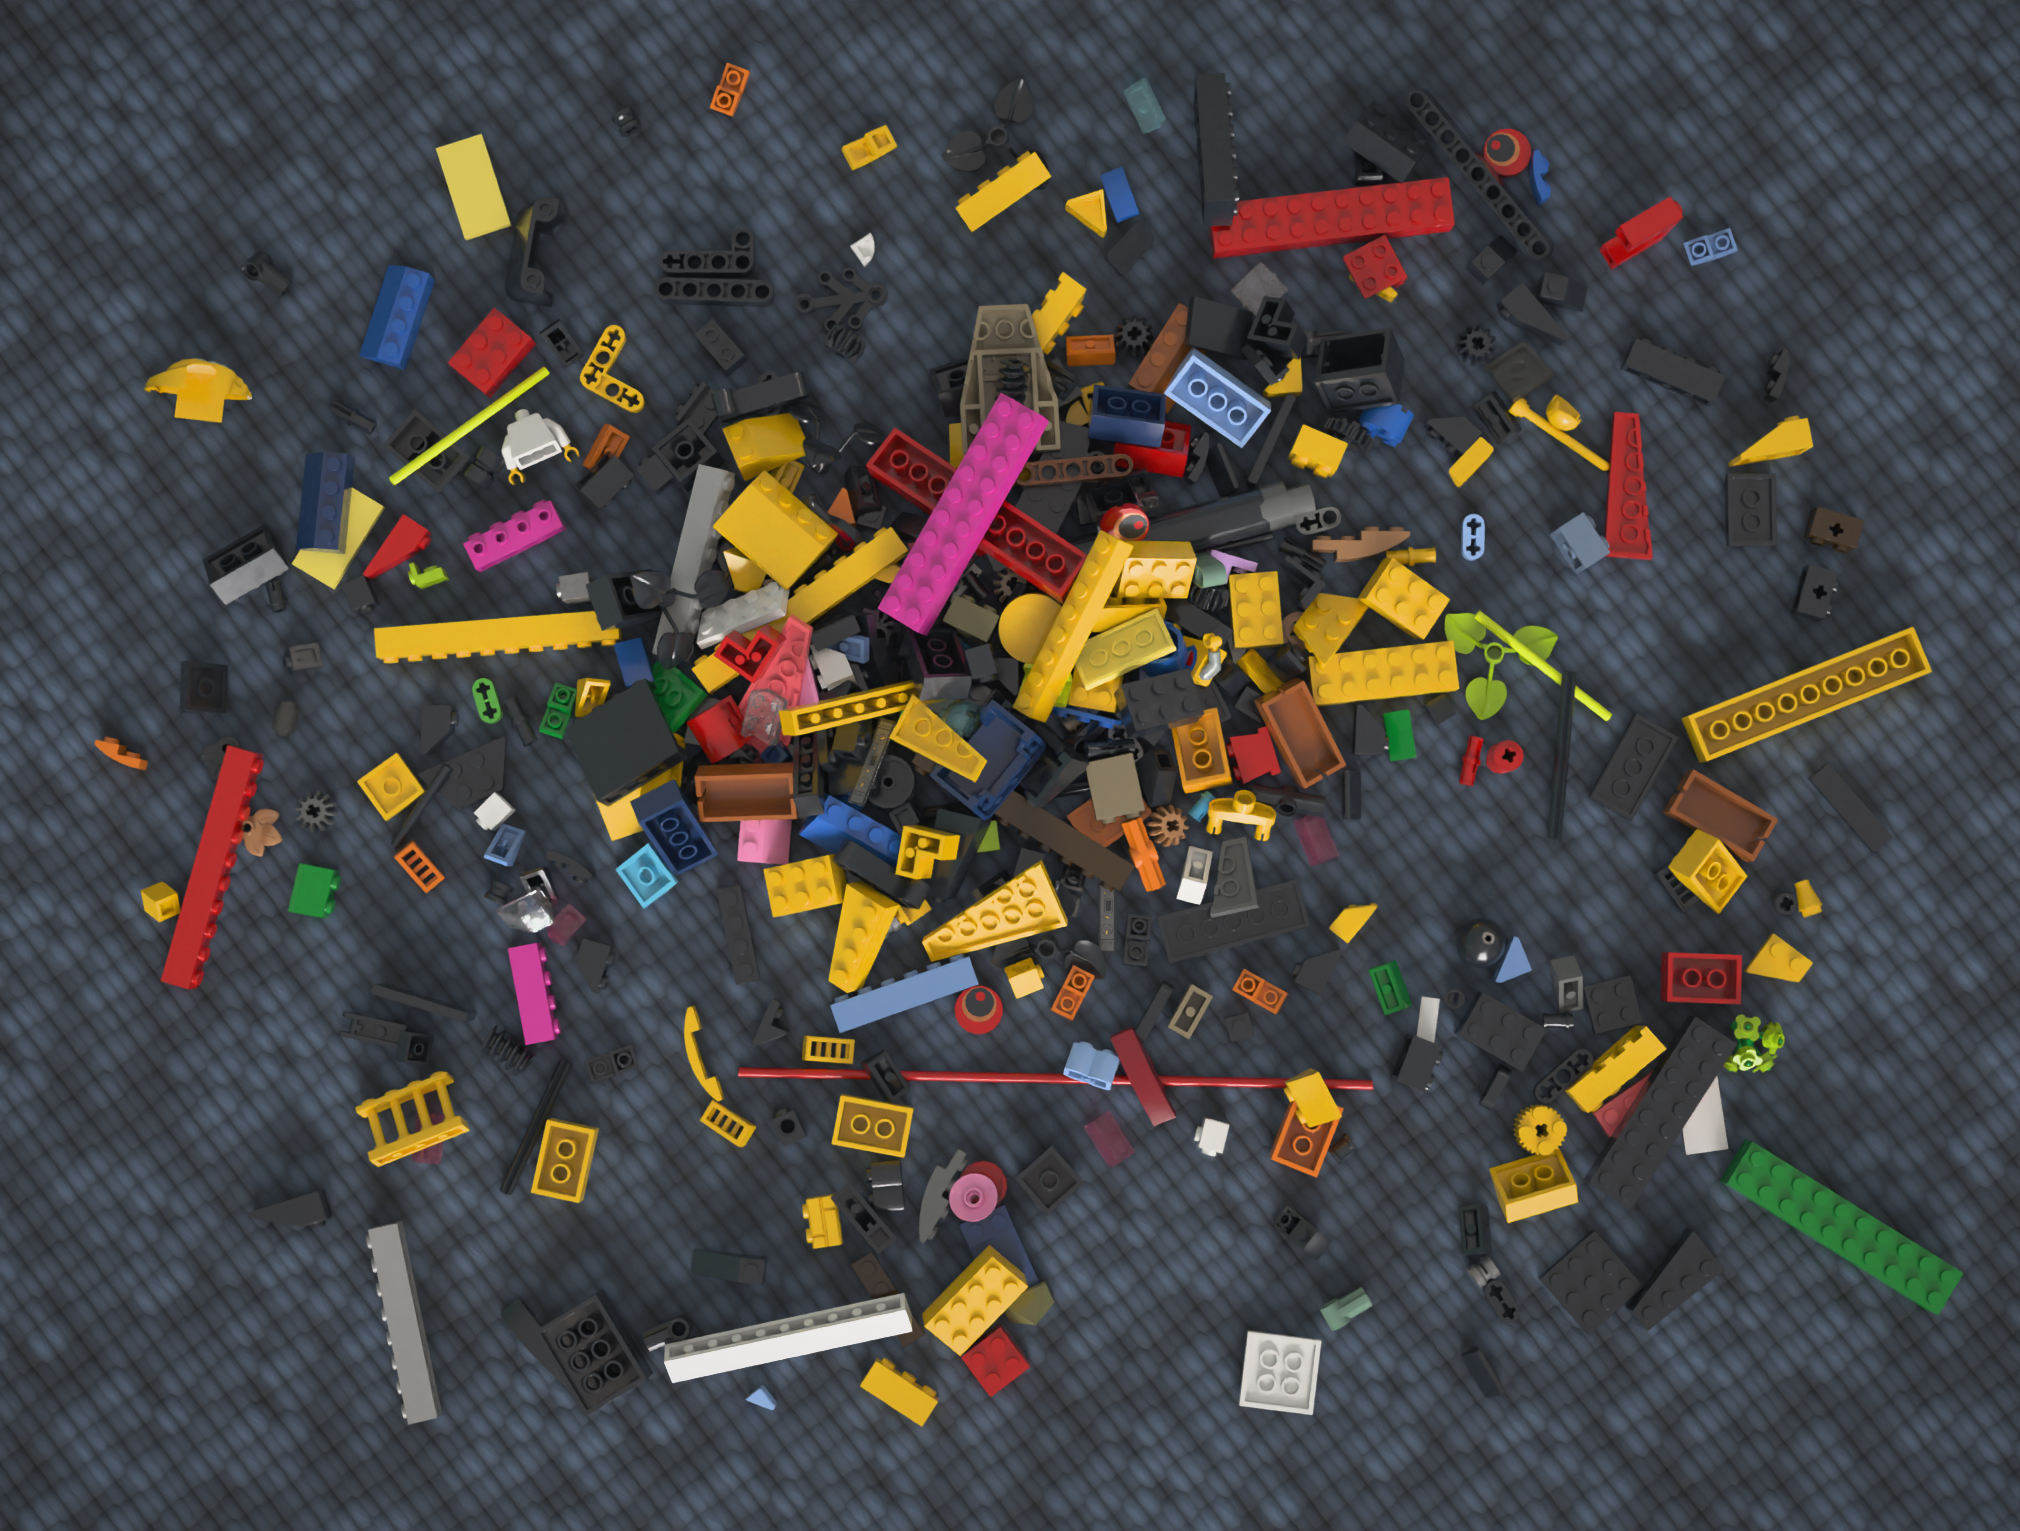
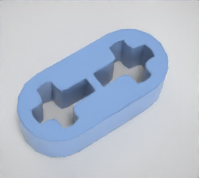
(1479, 535)

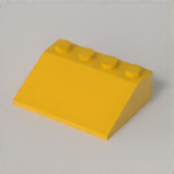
(775, 530)

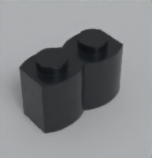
(887, 1185)

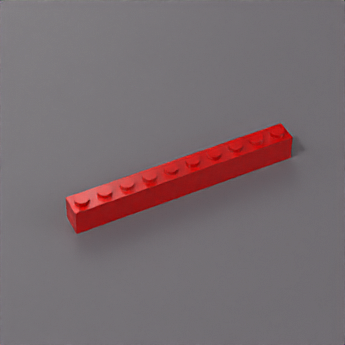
(212, 867)

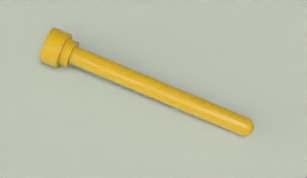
(1521, 409)

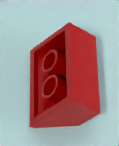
(1166, 459)

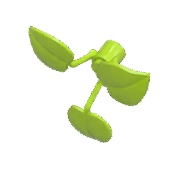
(1483, 694)

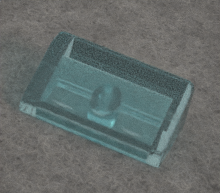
(1145, 106)

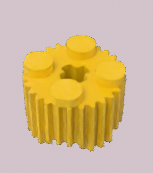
(1553, 1129)

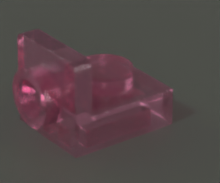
(565, 925)

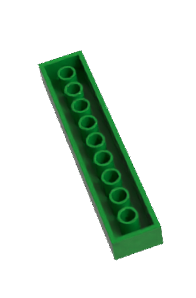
(1841, 1227)

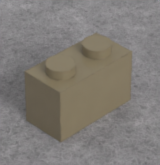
(1189, 1011)

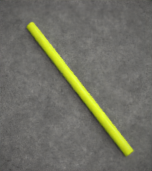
(1540, 663)

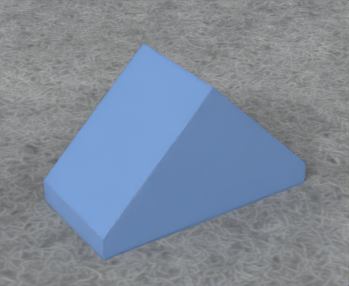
(505, 845)
(1512, 962)

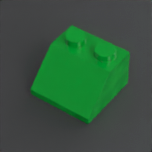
(314, 890)

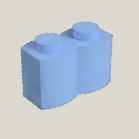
(1092, 1065)

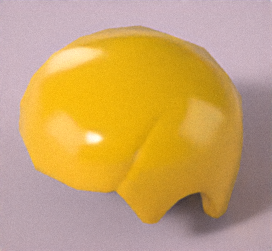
(1562, 414)

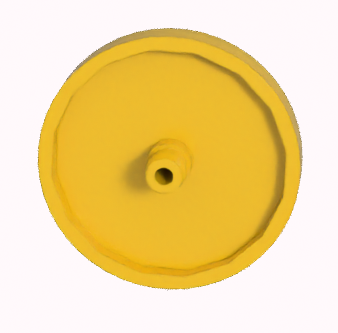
(1027, 624)

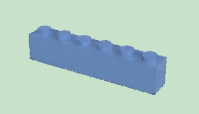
(904, 994)

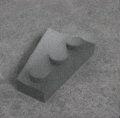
(1235, 880)

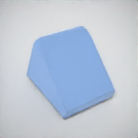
(762, 1397)

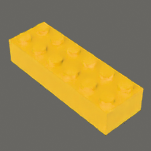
(1383, 673)

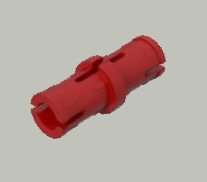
(1471, 760)

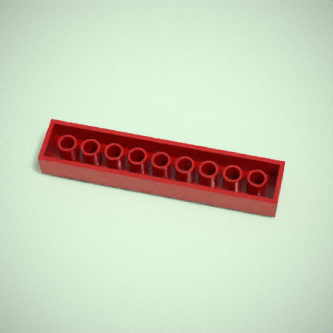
(1336, 218)
(1011, 537)

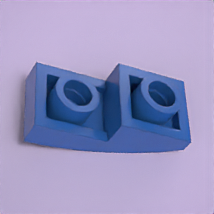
(1537, 170)
(1119, 194)

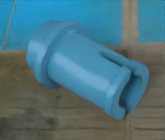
(1201, 806)

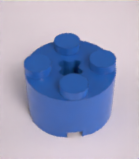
(1386, 423)
(1173, 661)

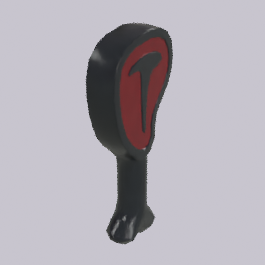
(847, 535)

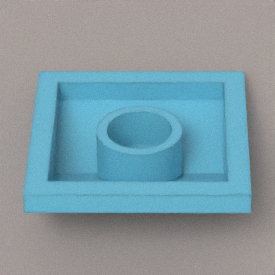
(647, 875)

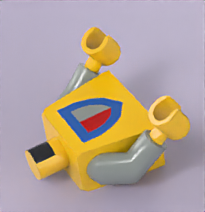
(1203, 657)

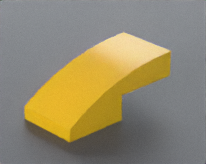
(869, 148)

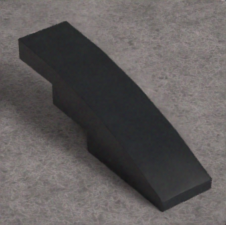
(879, 669)

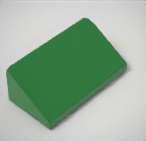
(1400, 735)
(1390, 987)

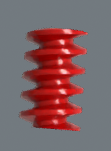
(1514, 757)

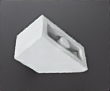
(1194, 875)

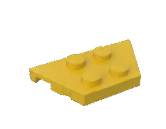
(1328, 624)

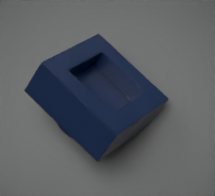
(776, 754)

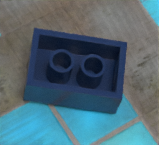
(1127, 416)

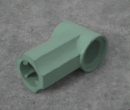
(1340, 1311)

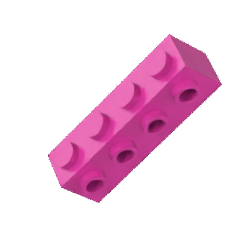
(514, 536)

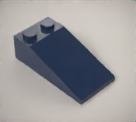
(1002, 1235)

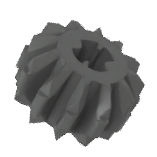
(318, 801)

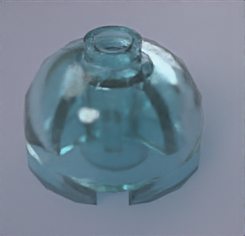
(961, 717)

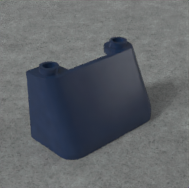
(1010, 755)

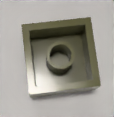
(970, 619)

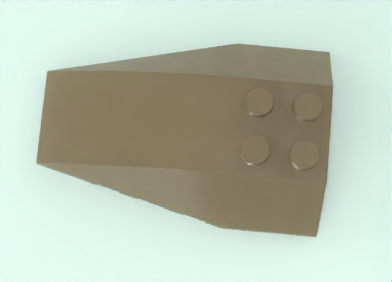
(1000, 334)

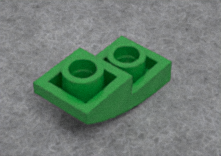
(558, 710)

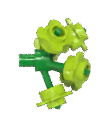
(1746, 1053)

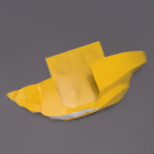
(199, 388)

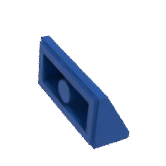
(633, 661)

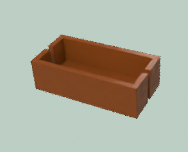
(1300, 732)
(745, 792)
(1721, 814)

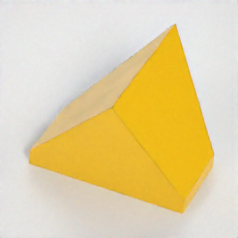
(1090, 211)
(743, 571)

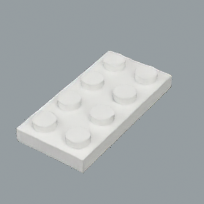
(742, 614)

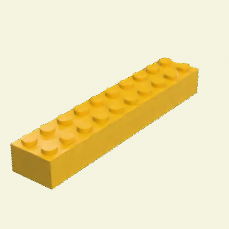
(1806, 695)

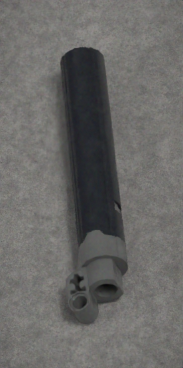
(1233, 518)

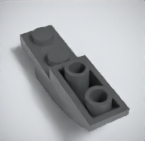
(934, 1202)

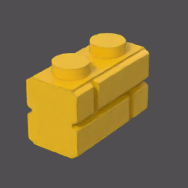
(823, 1221)

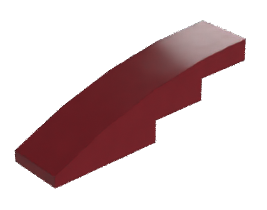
(1142, 1076)

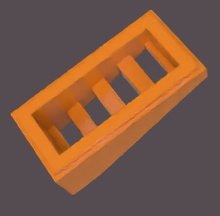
(412, 845)

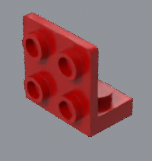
(1375, 267)

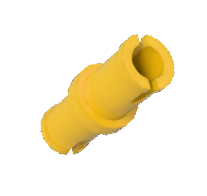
(1413, 556)

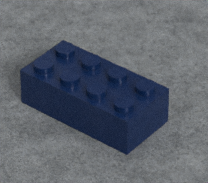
(674, 827)

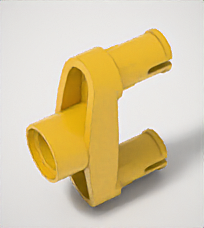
(1241, 809)

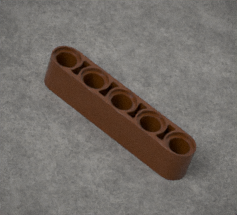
(1083, 464)

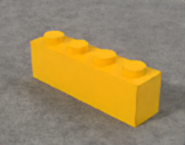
(1002, 192)

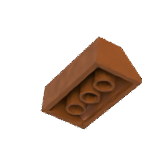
(1164, 357)

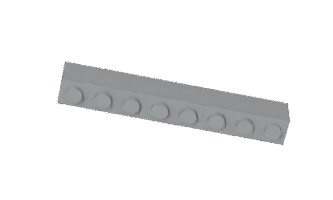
(696, 547)
(404, 1322)

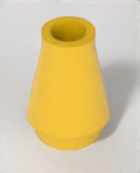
(1807, 899)

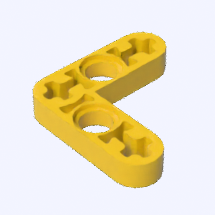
(603, 378)

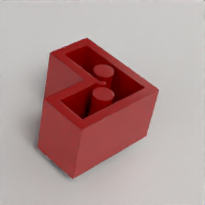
(750, 657)

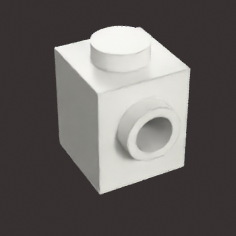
(1211, 1136)

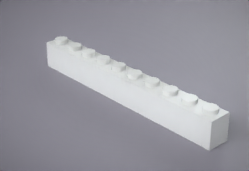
(788, 1337)

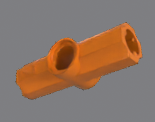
(1143, 854)

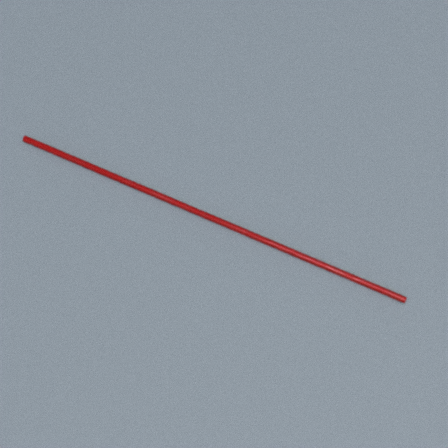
(1039, 1078)

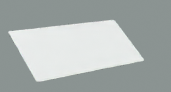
(1706, 1126)

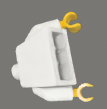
(532, 441)

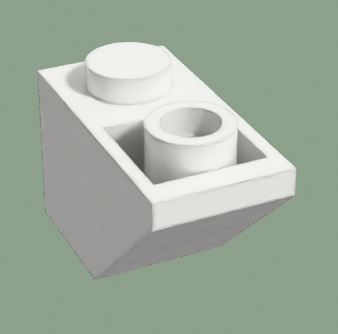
(833, 667)

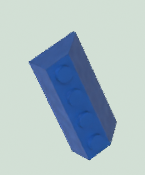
(397, 316)
(843, 823)

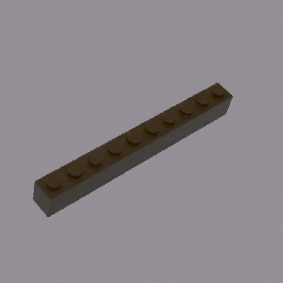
(1055, 836)

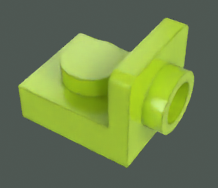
(431, 576)

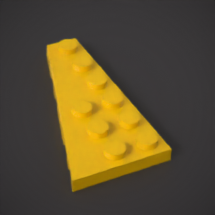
(1010, 912)

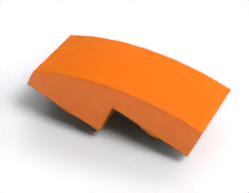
(730, 89)
(117, 752)
(1260, 991)
(1072, 993)

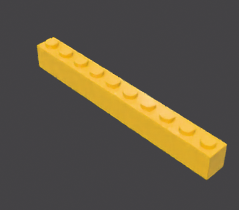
(818, 597)
(491, 636)

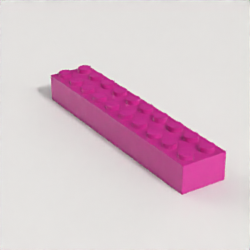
(963, 514)

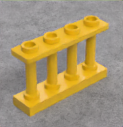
(428, 1135)

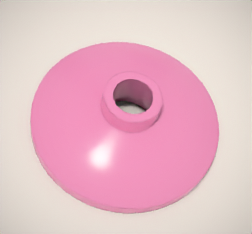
(965, 1190)

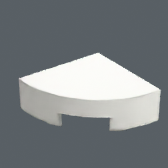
(864, 249)

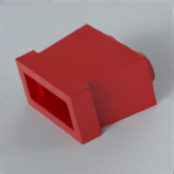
(1253, 755)

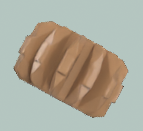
(1175, 825)

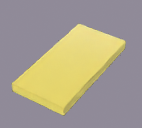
(473, 187)
(332, 566)
(1124, 649)

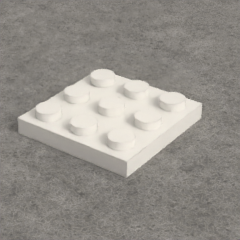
(1279, 1372)

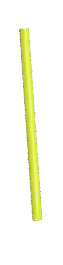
(468, 426)

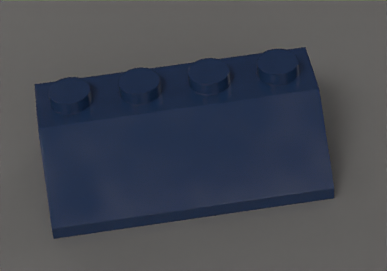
(325, 502)

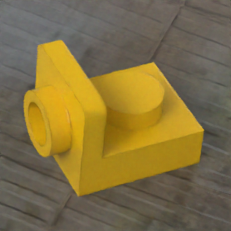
(910, 915)

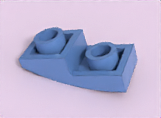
(1710, 247)

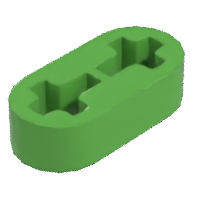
(481, 702)

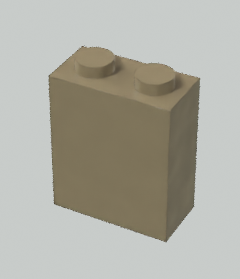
(1114, 788)

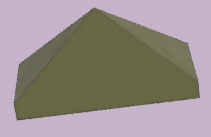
(1030, 1305)

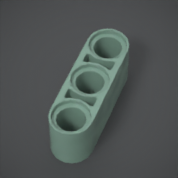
(1208, 571)

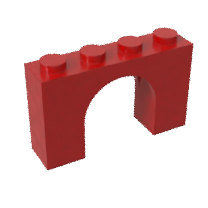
(1642, 232)

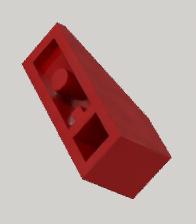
(401, 544)

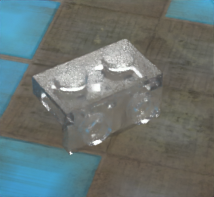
(763, 716)

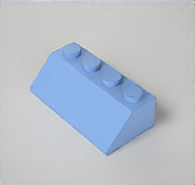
(1217, 397)

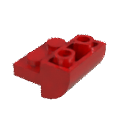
(719, 729)

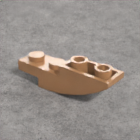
(1369, 544)

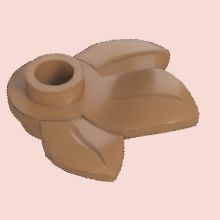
(262, 831)

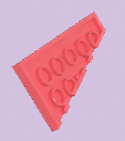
(784, 673)

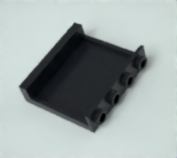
(625, 743)

